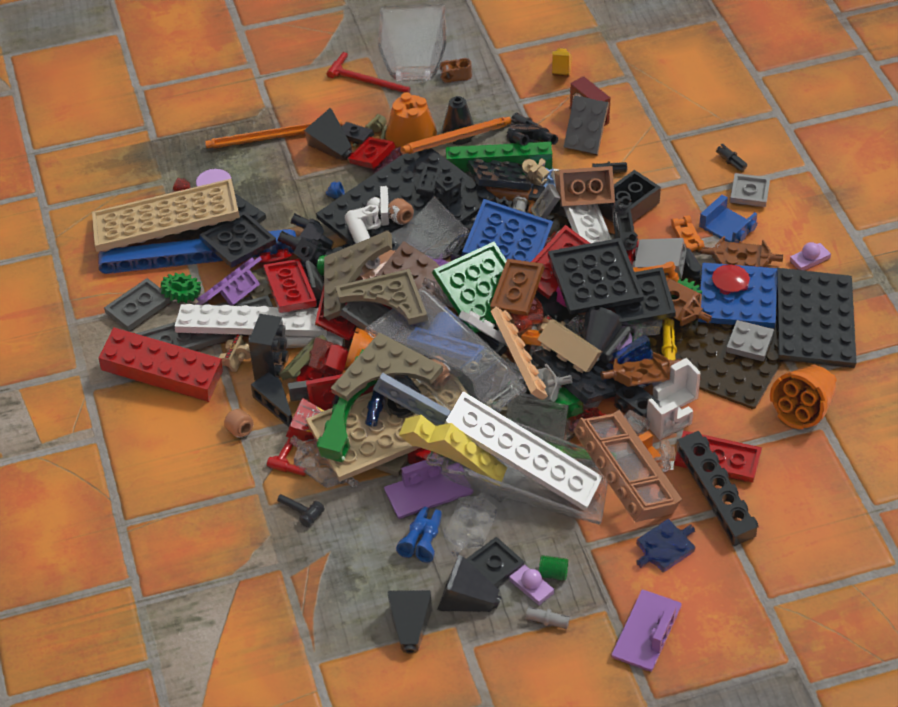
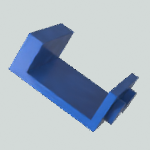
(724, 222)

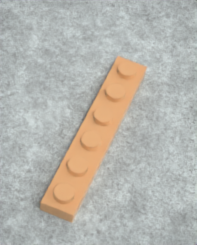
(521, 357)

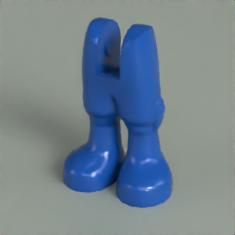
(419, 526)

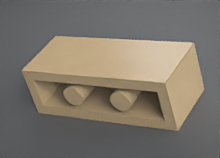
(569, 346)

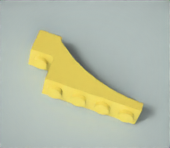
(451, 443)

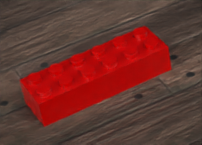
(161, 364)

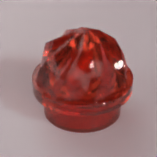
(181, 184)

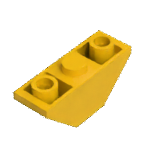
(561, 62)

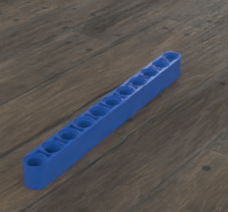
(168, 255)

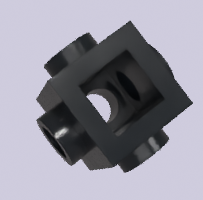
(448, 188)
(309, 250)

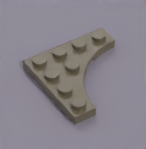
(346, 266)
(391, 289)
(385, 357)

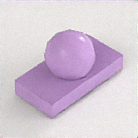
(810, 256)
(531, 584)

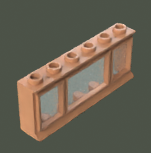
(627, 466)

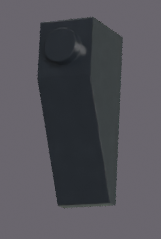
(270, 393)

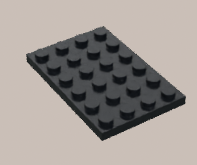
(815, 318)

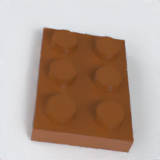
(517, 286)

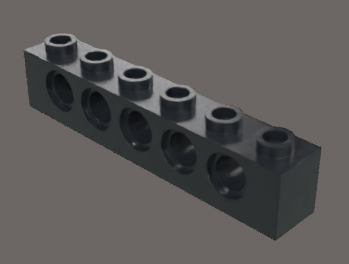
(736, 530)

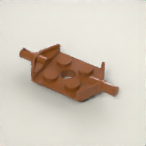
(754, 254)
(688, 304)
(642, 371)

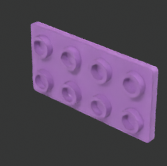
(234, 285)
(422, 487)
(646, 630)

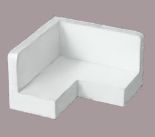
(681, 387)
(668, 418)

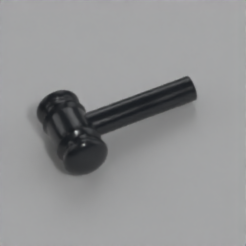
(309, 514)

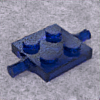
(665, 545)

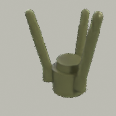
(377, 124)

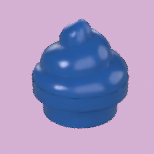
(335, 190)

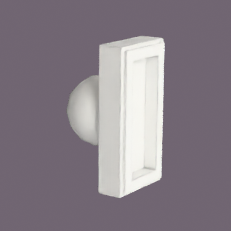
(382, 203)

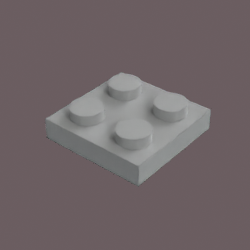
(750, 190)
(750, 340)

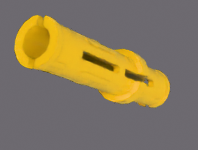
(669, 348)

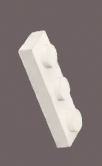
(485, 327)

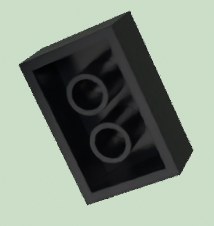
(641, 190)
(268, 346)

